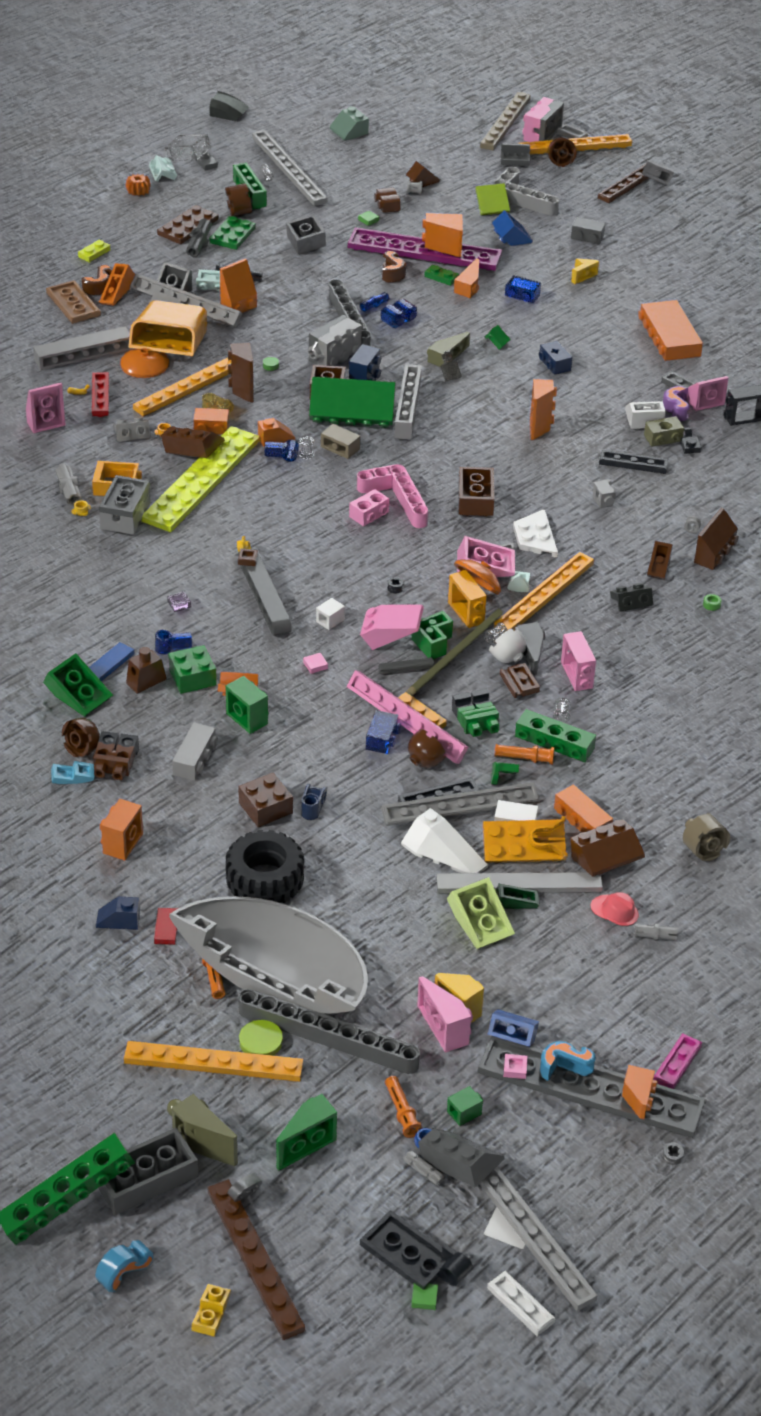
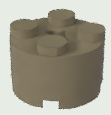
(705, 837)

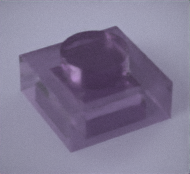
(179, 601)

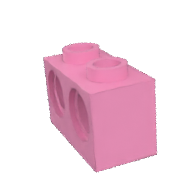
(369, 507)

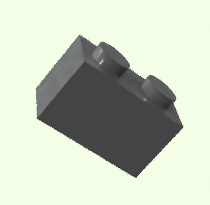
(588, 230)

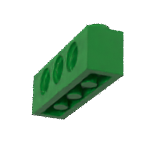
(243, 174)
(554, 733)

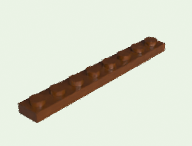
(257, 1261)

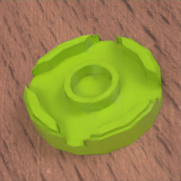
(261, 1038)

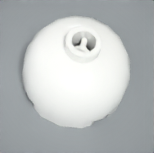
(509, 646)

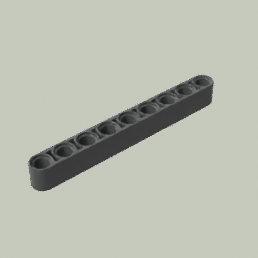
(330, 1031)

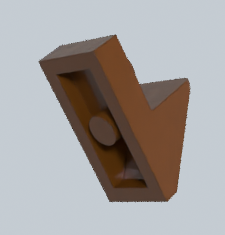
(660, 560)

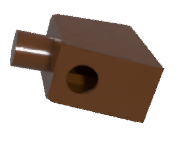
(145, 670)

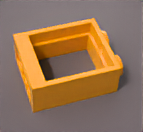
(110, 470)
(467, 598)

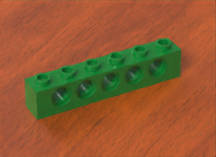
(53, 1188)

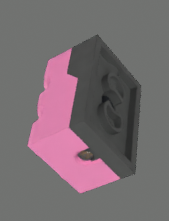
(543, 120)

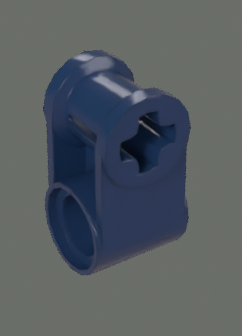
(312, 801)

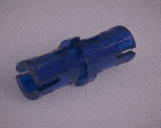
(374, 301)

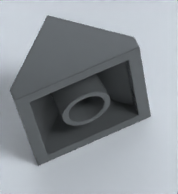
(176, 276)

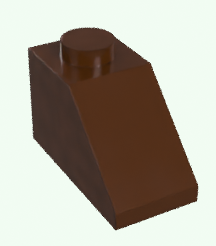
(420, 173)

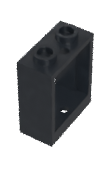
(742, 394)

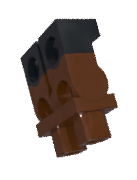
(115, 757)

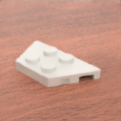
(535, 534)

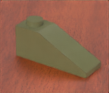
(456, 344)

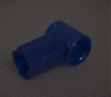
(286, 450)
(167, 641)

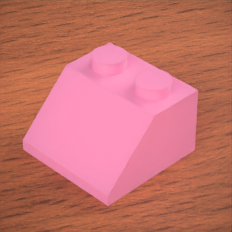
(707, 393)

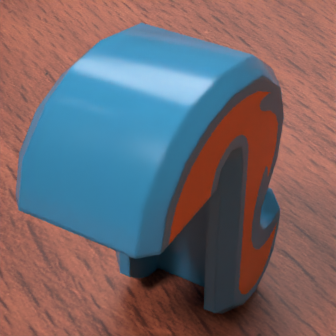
(566, 1056)
(122, 1260)

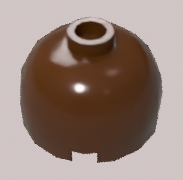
(562, 152)
(80, 737)
(425, 750)

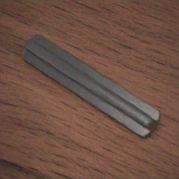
(407, 665)

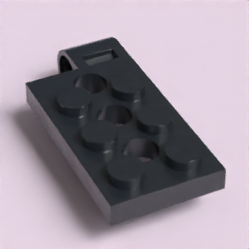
(449, 1264)

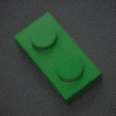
(441, 275)

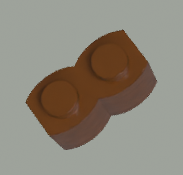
(387, 199)

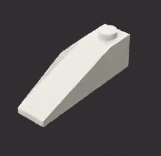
(438, 840)

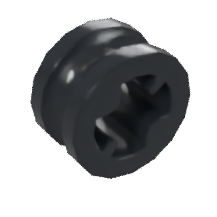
(395, 585)

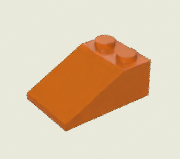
(238, 287)

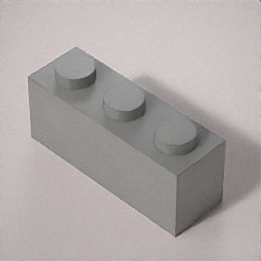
(194, 751)

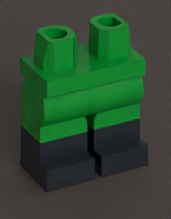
(475, 712)

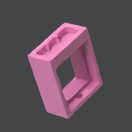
(579, 662)

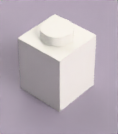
(330, 613)

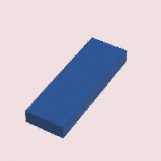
(111, 660)

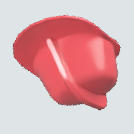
(616, 908)

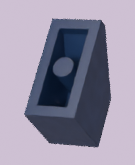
(120, 914)

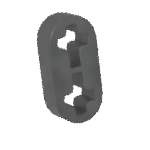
(244, 1187)

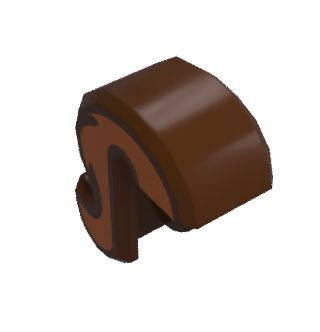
(394, 267)
(96, 286)

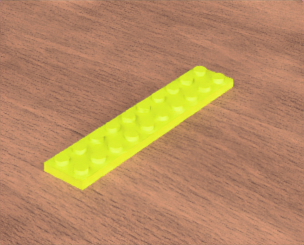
(199, 480)

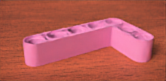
(398, 479)

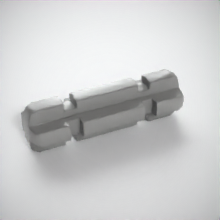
(424, 1168)

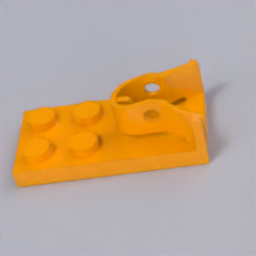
(524, 841)

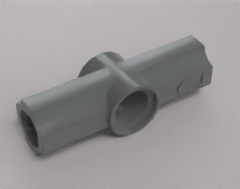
(199, 237)

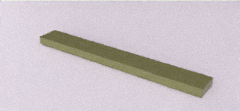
(454, 652)

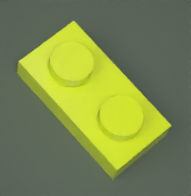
(94, 251)

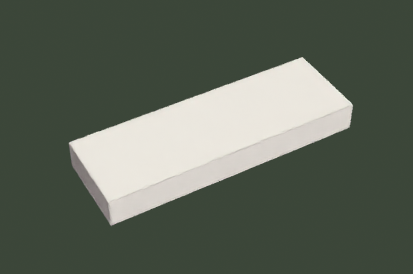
(521, 1303)

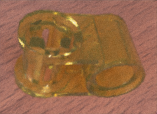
(213, 401)

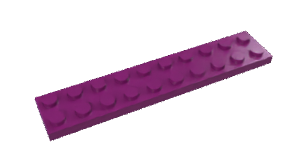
(414, 248)

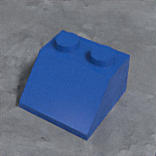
(511, 230)

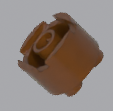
(238, 199)

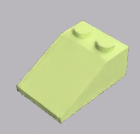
(480, 913)

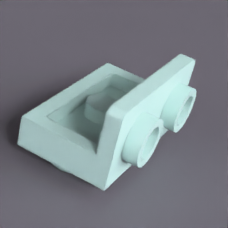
(162, 166)
(208, 280)

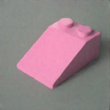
(45, 408)
(498, 557)
(390, 623)
(444, 1015)

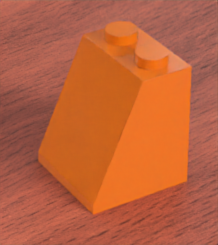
(443, 233)

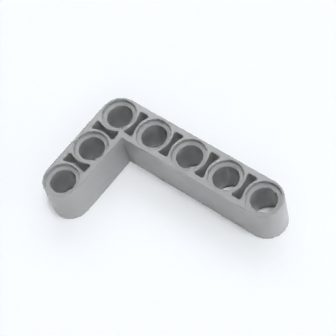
(525, 196)

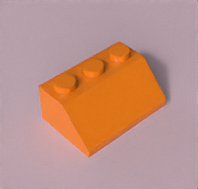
(541, 407)

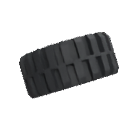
(265, 849)

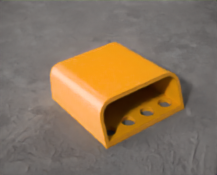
(171, 319)

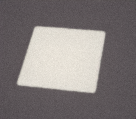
(501, 1230)

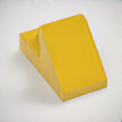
(584, 270)

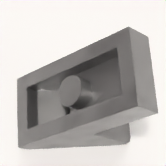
(658, 172)

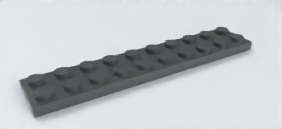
(600, 1090)

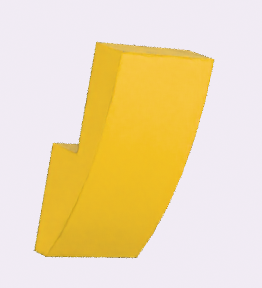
(211, 1310)

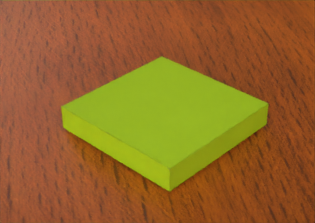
(492, 199)

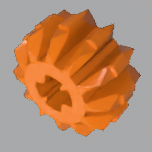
(138, 184)

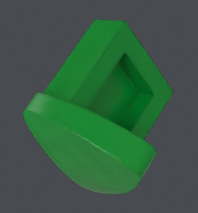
(497, 337)
(502, 768)

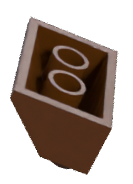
(241, 371)
(190, 442)
(716, 540)
(606, 847)

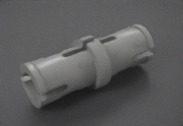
(656, 931)

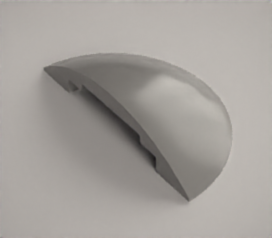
(275, 951)

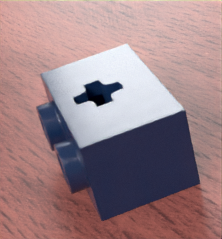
(555, 357)

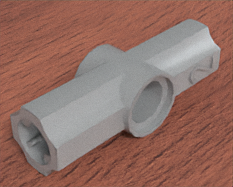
(68, 484)

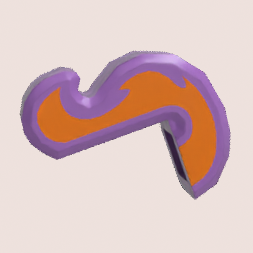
(675, 403)

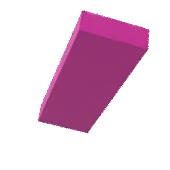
(677, 1061)

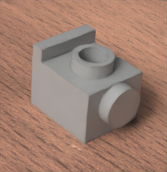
(604, 493)

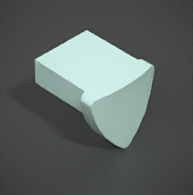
(519, 582)

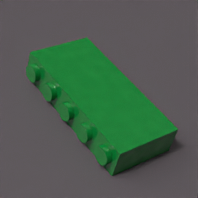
(352, 401)

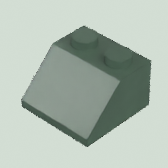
(350, 124)

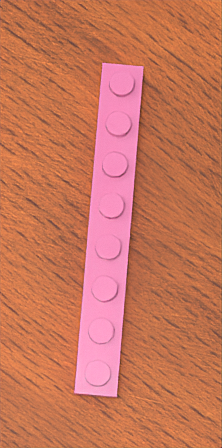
(407, 716)

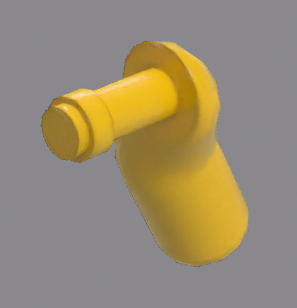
(75, 391)

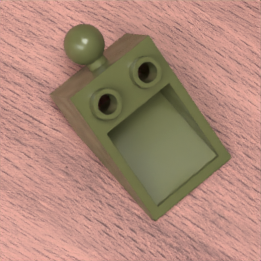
(203, 1130)

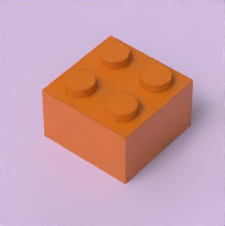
(121, 829)

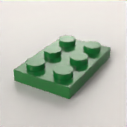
(232, 232)

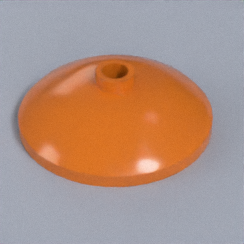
(144, 363)
(480, 573)

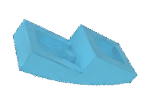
(75, 774)

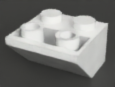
(641, 412)

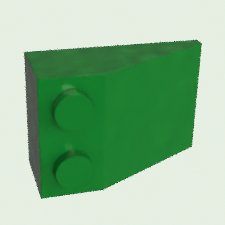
(77, 685)
(307, 1131)

